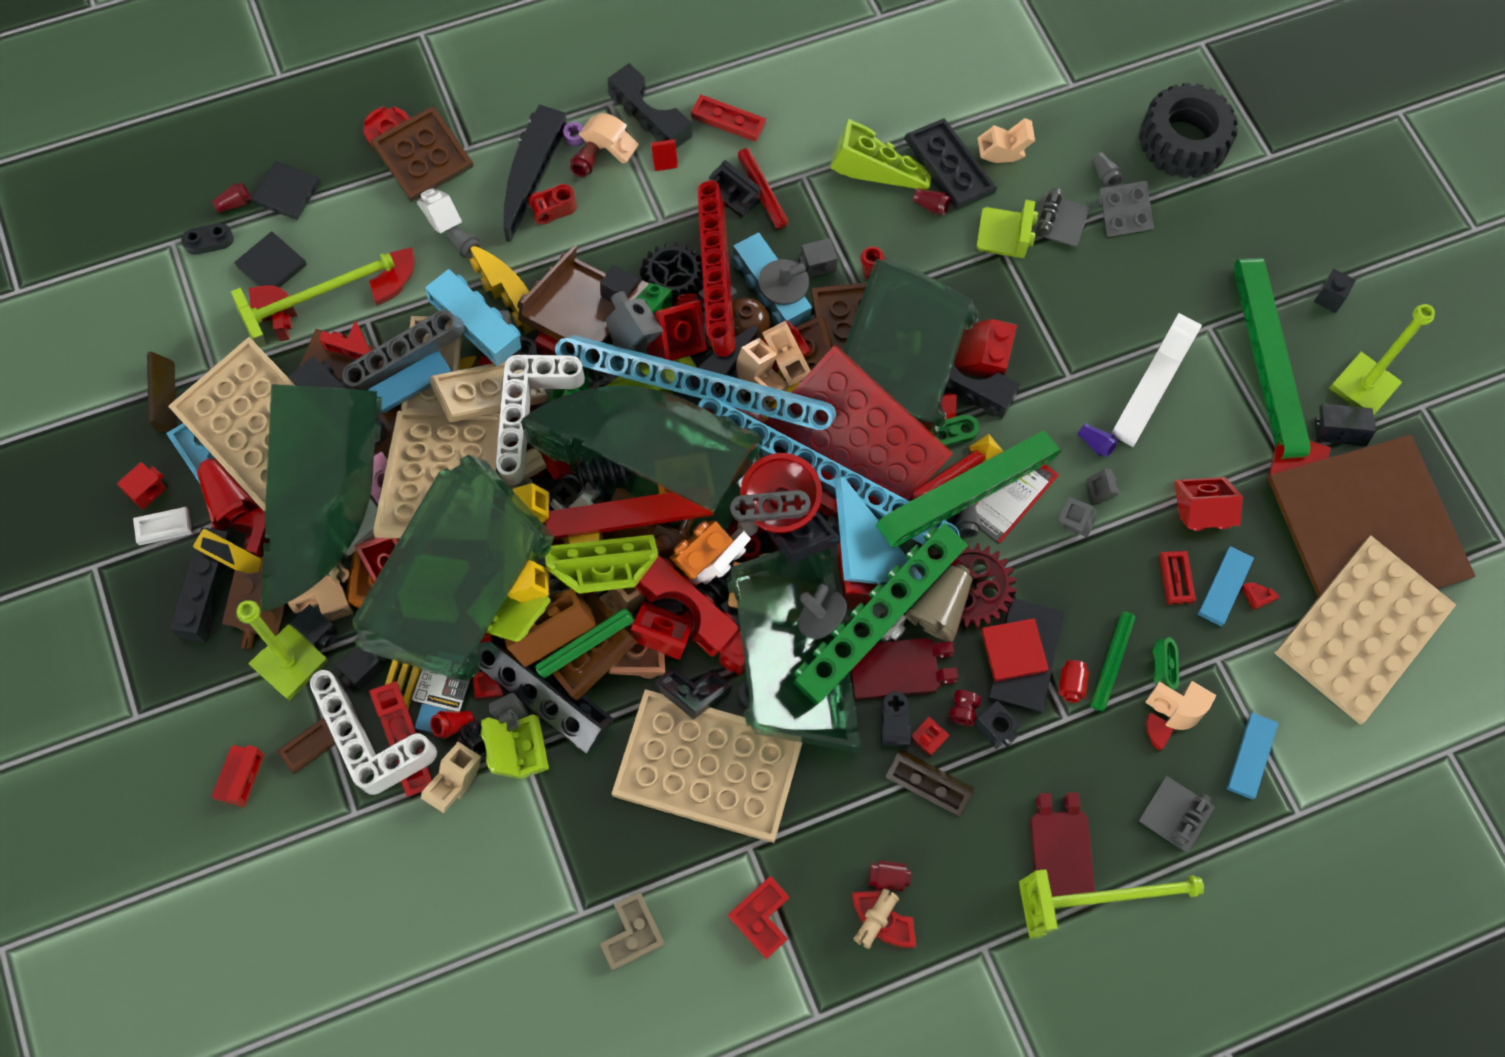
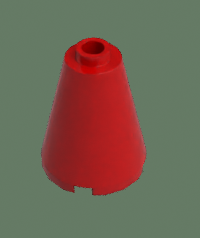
(223, 495)

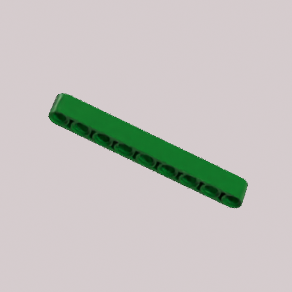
(1271, 357)
(967, 489)

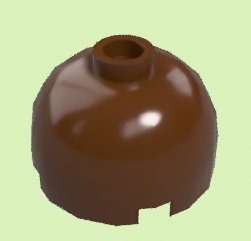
(748, 313)

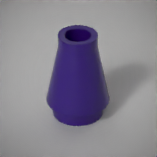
(1098, 440)

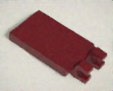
(903, 668)
(1062, 845)

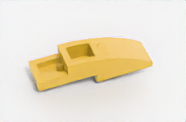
(500, 281)

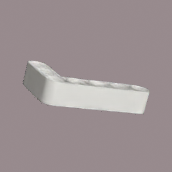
(1156, 379)
(520, 406)
(358, 740)

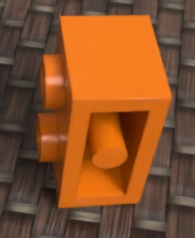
(701, 549)

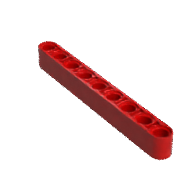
(716, 269)

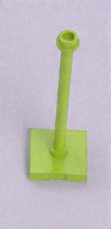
(253, 316)
(1369, 383)
(288, 658)
(1040, 904)

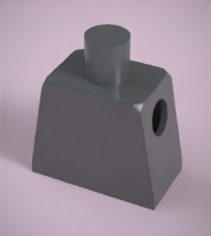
(632, 323)

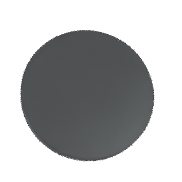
(784, 281)
(821, 612)

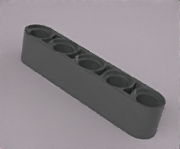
(415, 350)

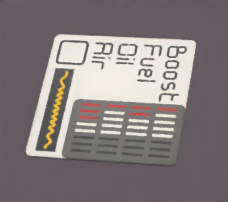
(440, 690)

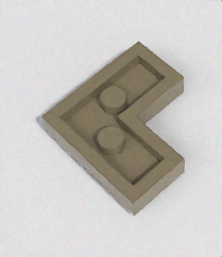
(640, 934)

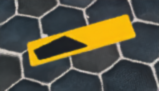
(227, 552)

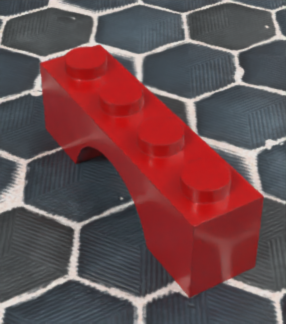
(712, 626)

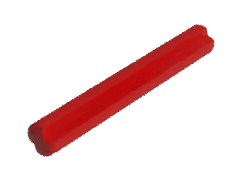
(767, 196)
(965, 464)

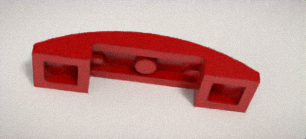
(398, 726)

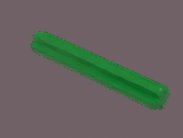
(584, 643)
(1112, 661)

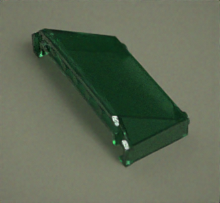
(910, 337)
(451, 572)
(774, 648)

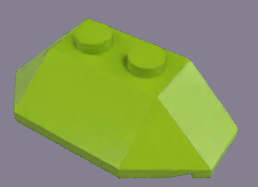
(602, 563)

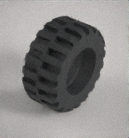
(1194, 106)

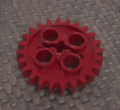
(983, 607)

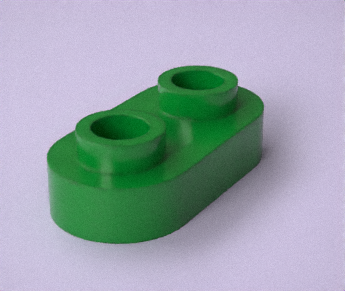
(953, 433)
(1166, 663)

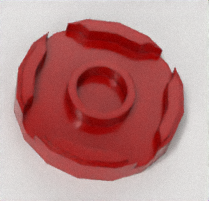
(382, 120)

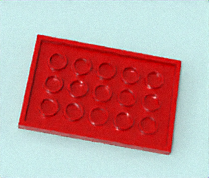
(870, 428)

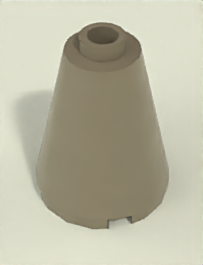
(942, 603)

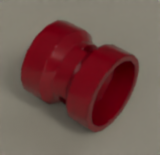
(964, 707)

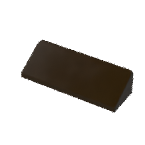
(161, 392)
(930, 782)

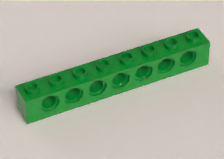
(949, 547)

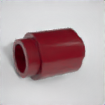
(889, 876)

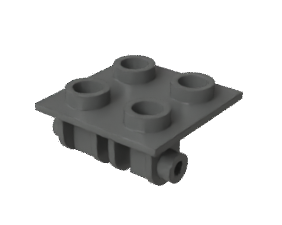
(1126, 208)
(1060, 218)
(1177, 814)

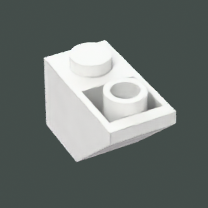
(438, 209)

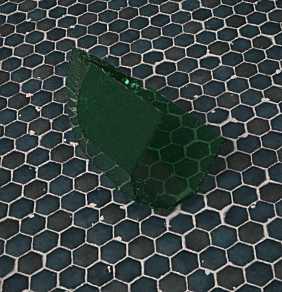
(655, 437)
(314, 483)

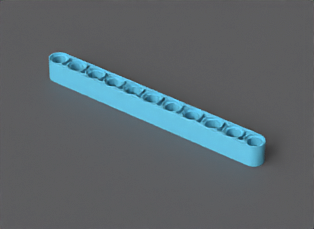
(707, 382)
(820, 463)

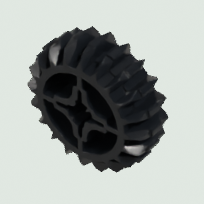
(669, 261)

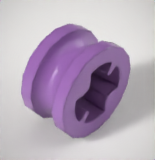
(570, 128)

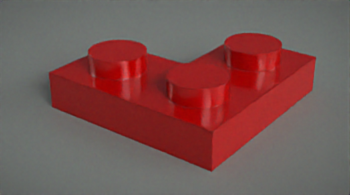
(753, 917)

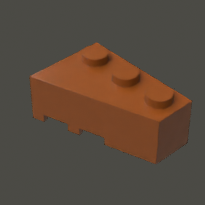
(561, 622)

